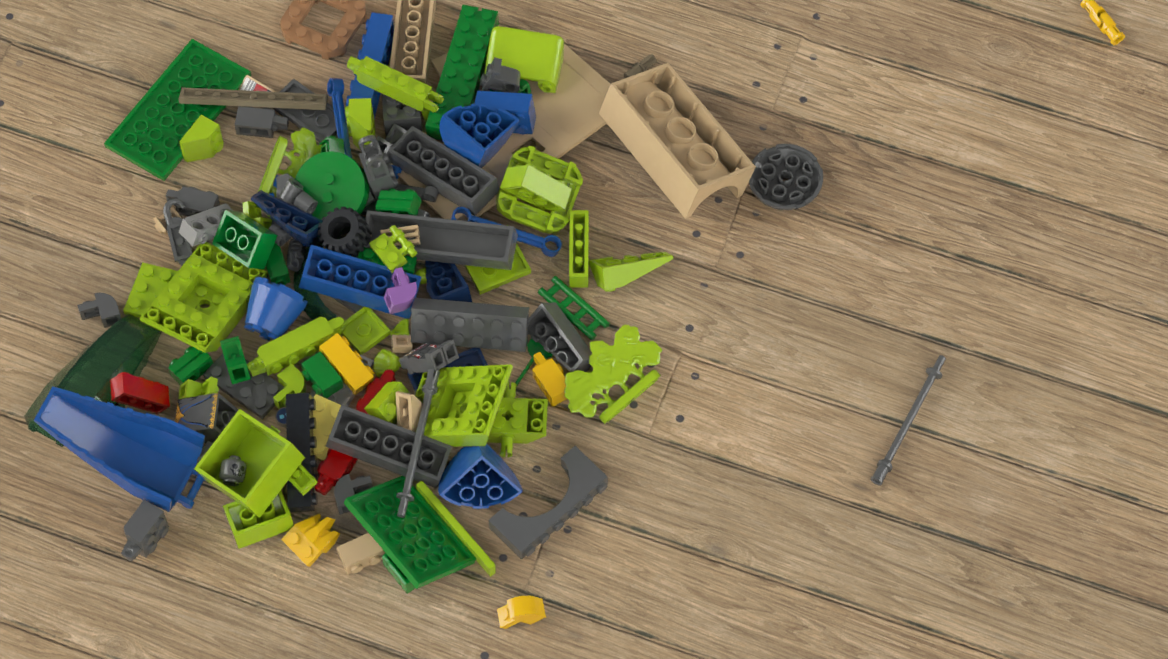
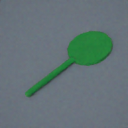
(533, 348)

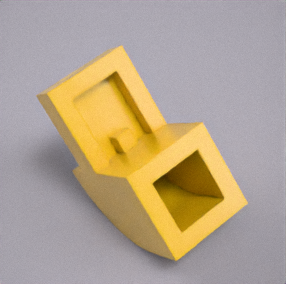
(521, 609)

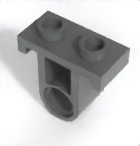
(500, 78)

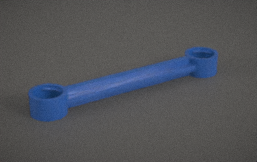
(336, 89)
(523, 237)

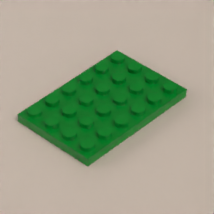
(417, 543)

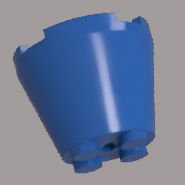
(272, 308)

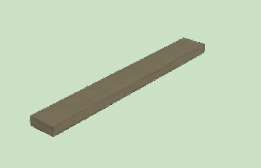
(253, 98)

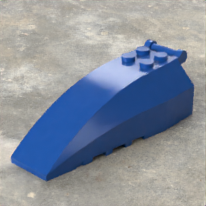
(131, 448)

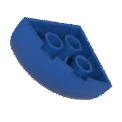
(477, 131)
(478, 479)

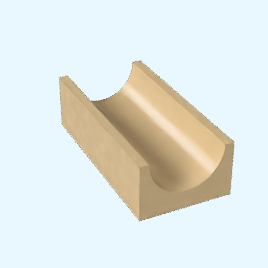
(675, 138)

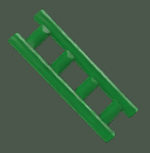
(585, 307)

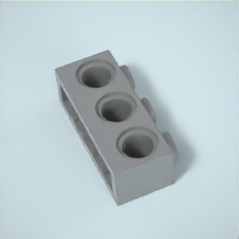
(203, 225)

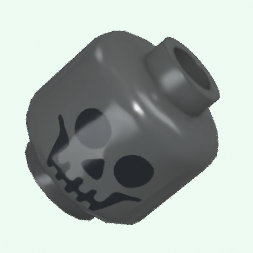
(232, 471)

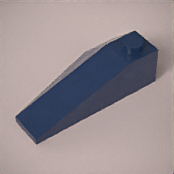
(294, 221)
(446, 282)

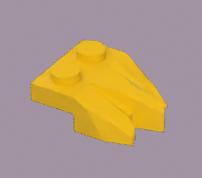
(311, 538)

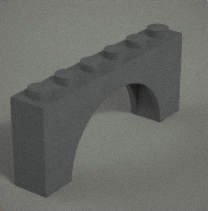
(526, 533)

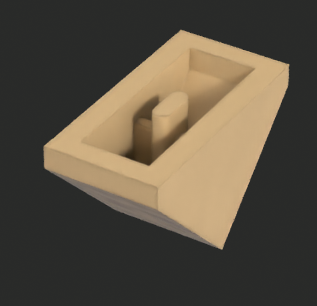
(408, 410)

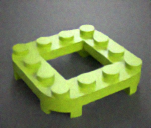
(533, 217)

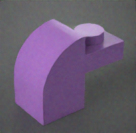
(402, 295)

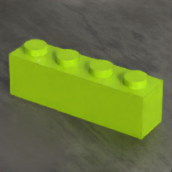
(579, 249)

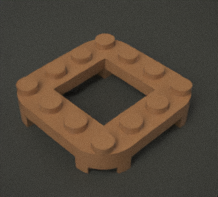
(327, 46)

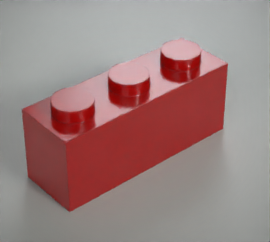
(139, 393)

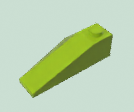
(616, 273)

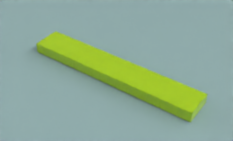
(481, 557)

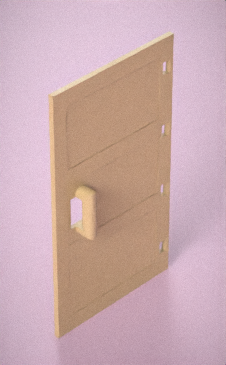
(560, 124)

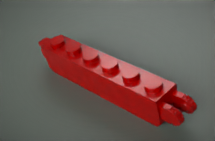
(337, 463)

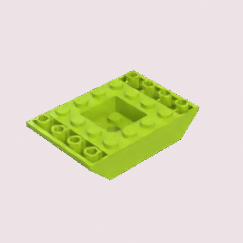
(208, 279)
(465, 403)

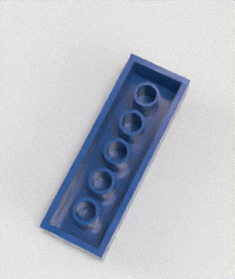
(377, 46)
(350, 279)

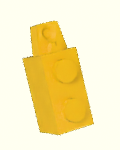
(549, 379)

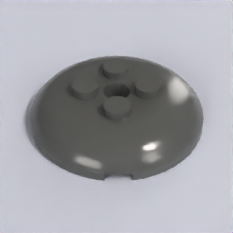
(789, 163)

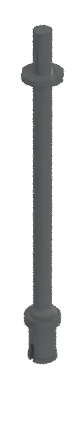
(429, 389)
(885, 465)

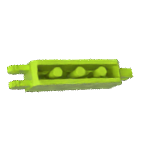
(394, 84)
(294, 345)

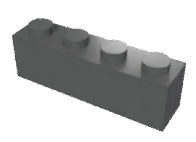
(558, 336)

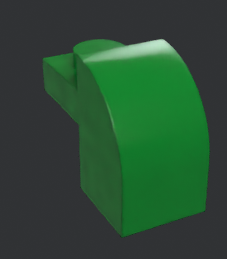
(235, 360)

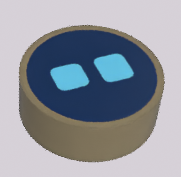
(281, 417)

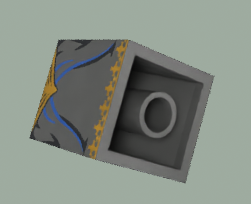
(205, 414)

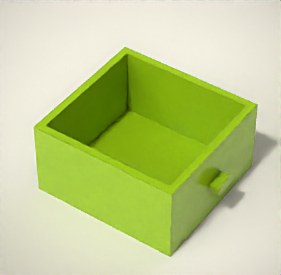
(267, 456)

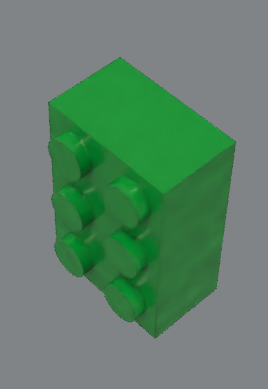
(244, 239)

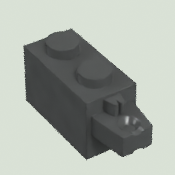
(259, 122)
(193, 199)

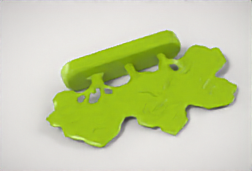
(304, 144)
(612, 367)

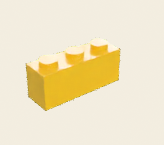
(347, 363)

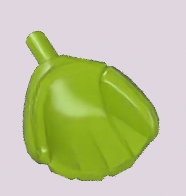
(385, 360)

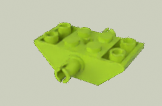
(525, 424)

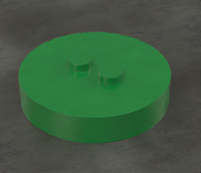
(334, 182)

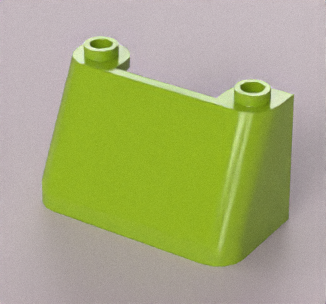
(531, 53)

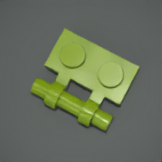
(388, 252)

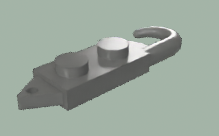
(180, 246)

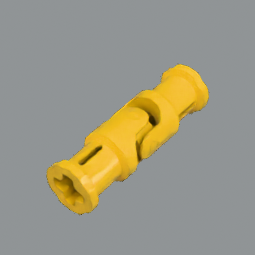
(1103, 21)

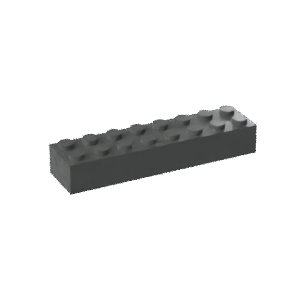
(452, 239)

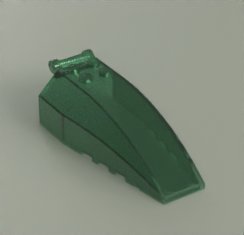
(118, 350)

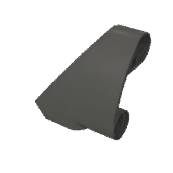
(291, 192)

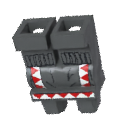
(429, 357)

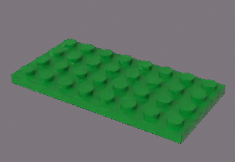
(158, 121)

